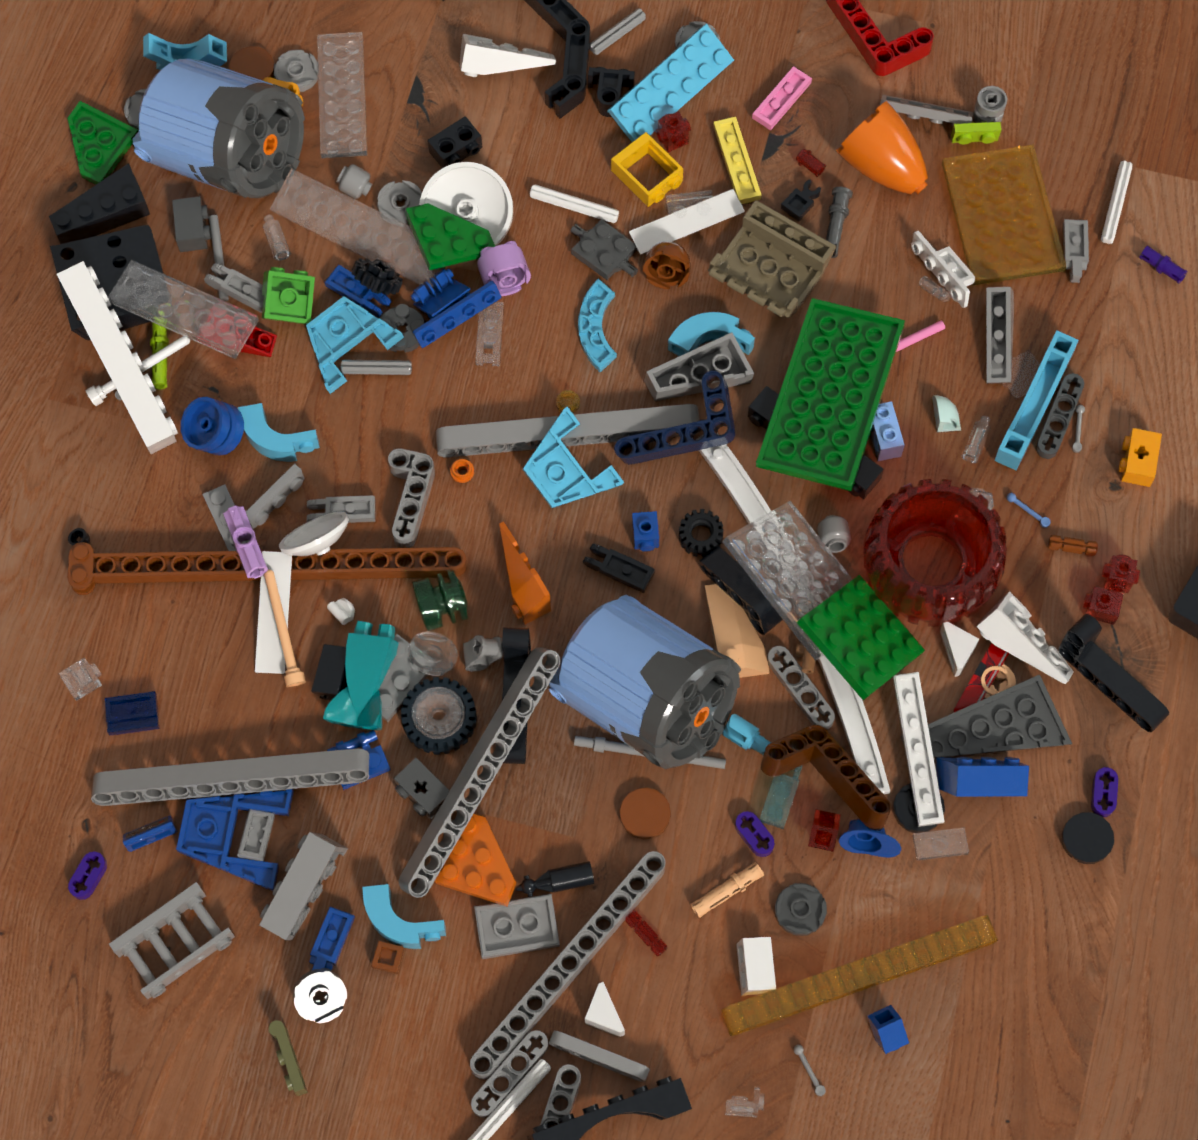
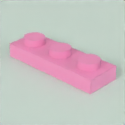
(781, 98)

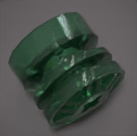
(440, 600)

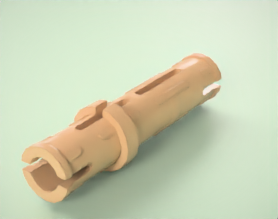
(737, 883)

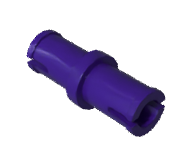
(1163, 264)

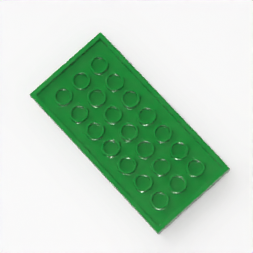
(830, 394)

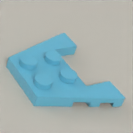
(339, 331)
(558, 473)

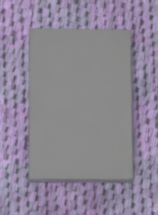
(516, 929)

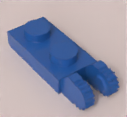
(344, 284)

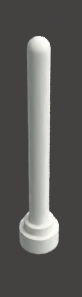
(98, 393)

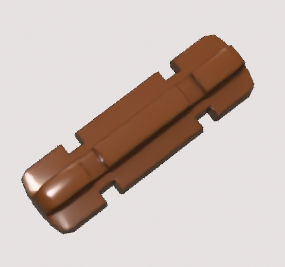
(1073, 545)

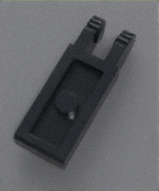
(620, 568)

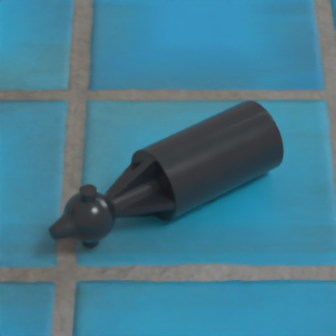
(559, 879)

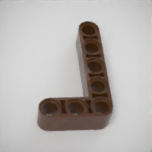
(819, 748)

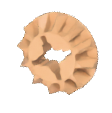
(1005, 674)

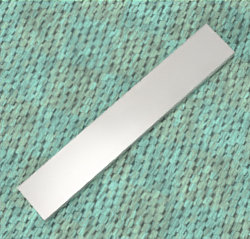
(918, 749)

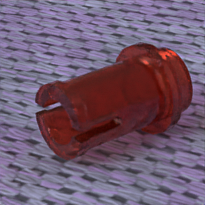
(810, 162)

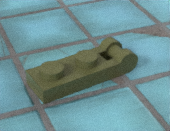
(287, 1057)

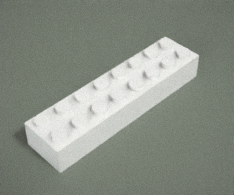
(114, 350)

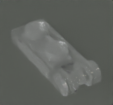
(490, 334)

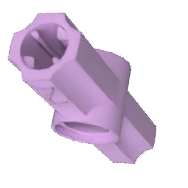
(249, 552)

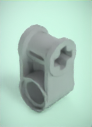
(481, 652)

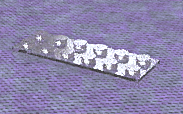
(342, 95)
(183, 309)

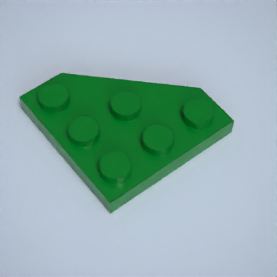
(98, 141)
(446, 237)

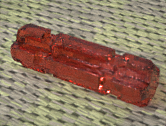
(646, 933)

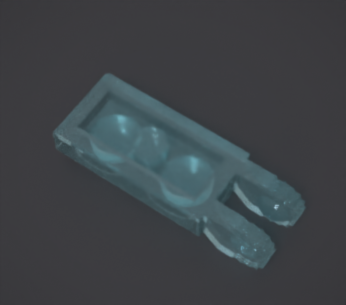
(780, 799)

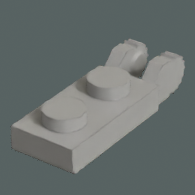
(236, 286)
(356, 507)

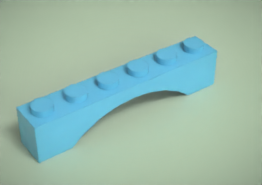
(1036, 400)

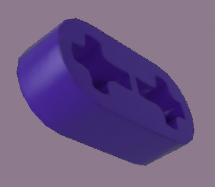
(1110, 792)
(759, 830)
(92, 878)

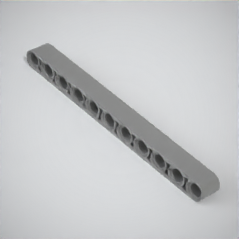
(528, 433)
(468, 776)
(230, 777)
(564, 976)

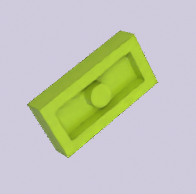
(976, 132)

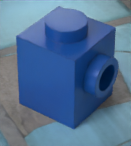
(645, 530)
(888, 1029)

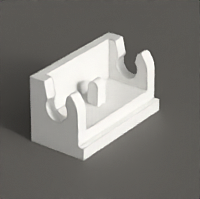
(756, 965)

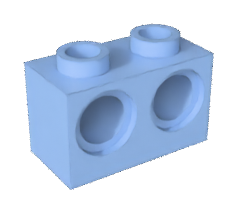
(886, 433)

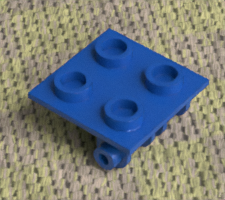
(444, 293)

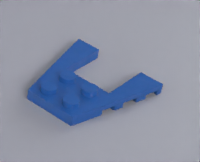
(210, 827)

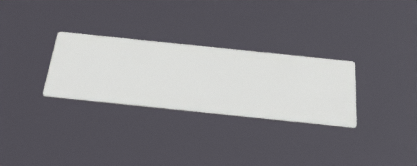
(673, 228)
(268, 648)

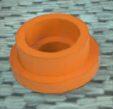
(462, 464)

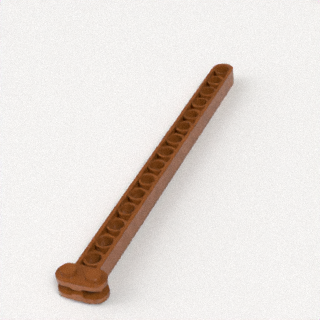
(86, 565)

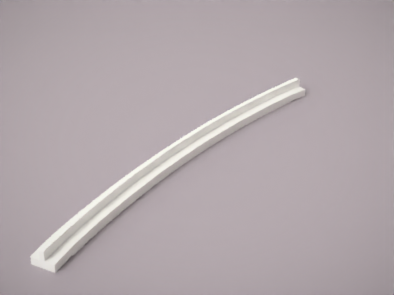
(847, 701)

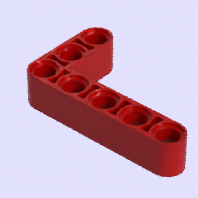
(881, 50)

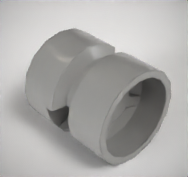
(990, 105)

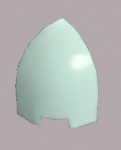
(945, 414)

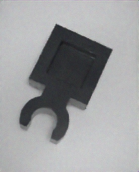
(799, 202)

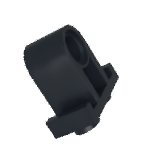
(610, 85)

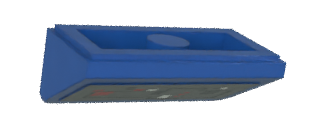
(149, 833)

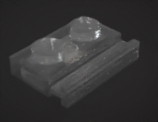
(679, 202)

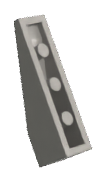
(999, 333)

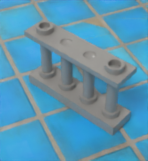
(149, 929)

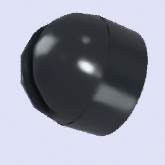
(78, 532)

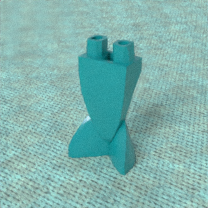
(366, 667)

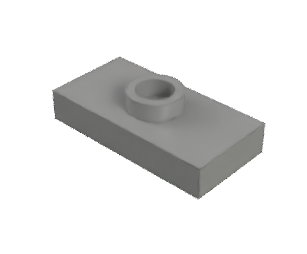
(256, 835)

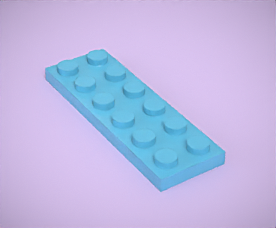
(671, 83)

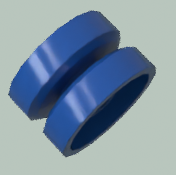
(212, 426)

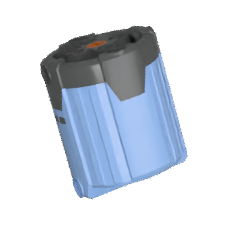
(220, 128)
(647, 682)

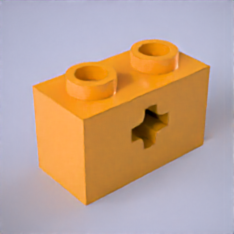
(1147, 446)

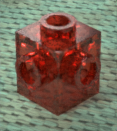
(673, 131)
(1120, 573)

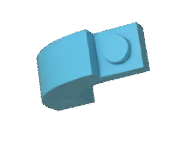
(163, 52)
(707, 328)
(271, 443)
(391, 927)

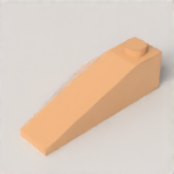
(734, 633)

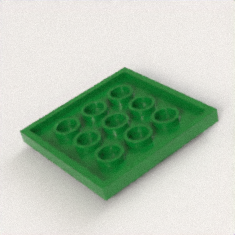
(861, 637)

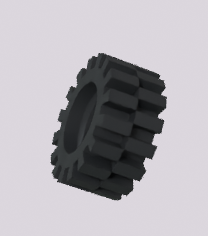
(704, 519)

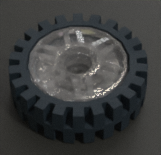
(435, 697)

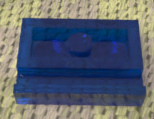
(132, 713)

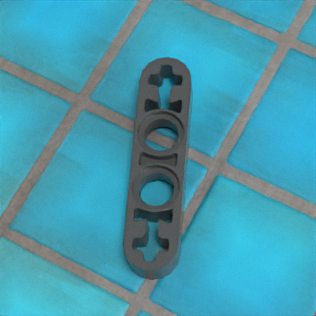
(1059, 415)

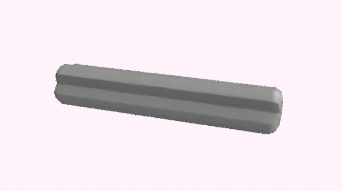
(617, 31)
(382, 367)

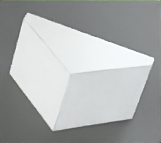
(958, 646)
(603, 1013)

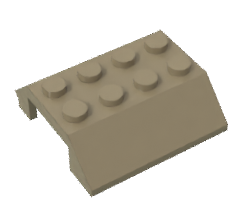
(773, 260)

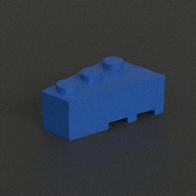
(982, 776)

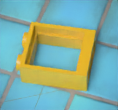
(633, 153)

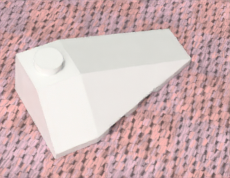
(484, 57)
(1010, 629)

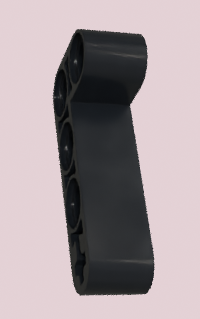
(739, 586)

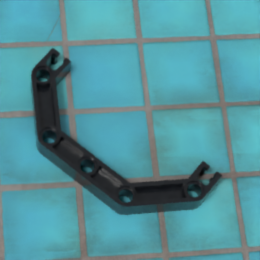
(567, 23)

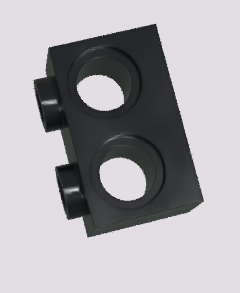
(452, 140)

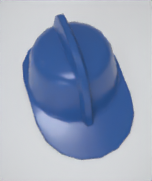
(867, 841)

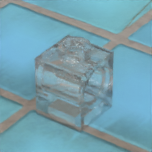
(81, 678)

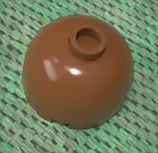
(667, 265)

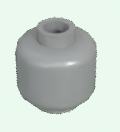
(354, 181)
(834, 533)

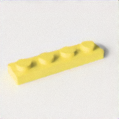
(737, 160)

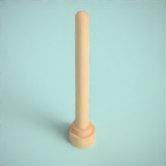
(293, 674)

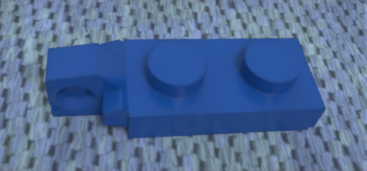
(331, 939)

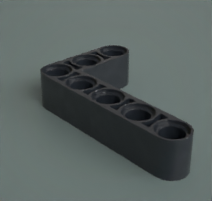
(516, 649)
(1108, 676)

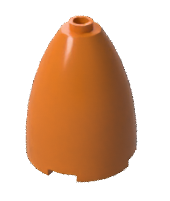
(886, 152)

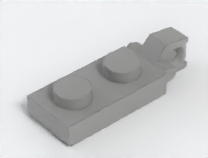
(1075, 247)

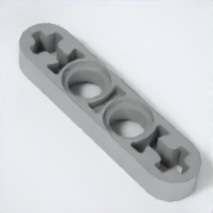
(798, 689)
(599, 1056)
(513, 1076)

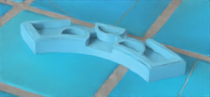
(590, 325)

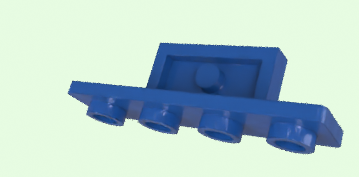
(457, 314)

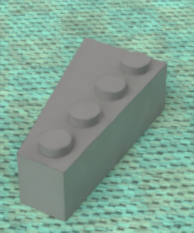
(685, 373)
(301, 884)

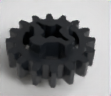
(377, 276)

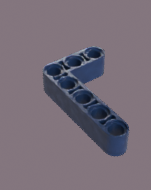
(686, 431)

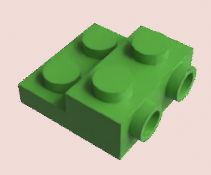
(287, 296)

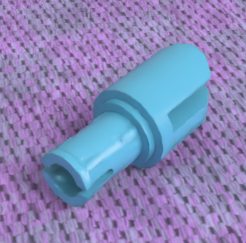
(745, 734)

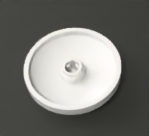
(472, 194)

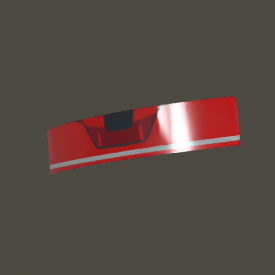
(974, 691)

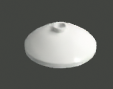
(315, 535)

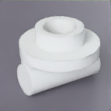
(342, 610)

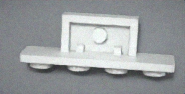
(946, 267)

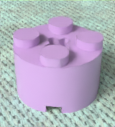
(504, 266)

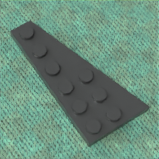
(1003, 722)

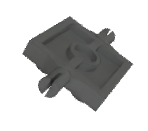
(604, 249)

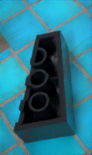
(101, 208)

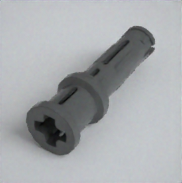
(838, 212)

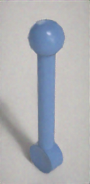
(1044, 521)

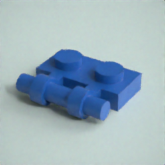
(377, 760)

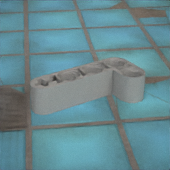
(409, 500)

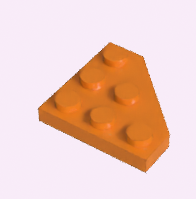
(478, 865)

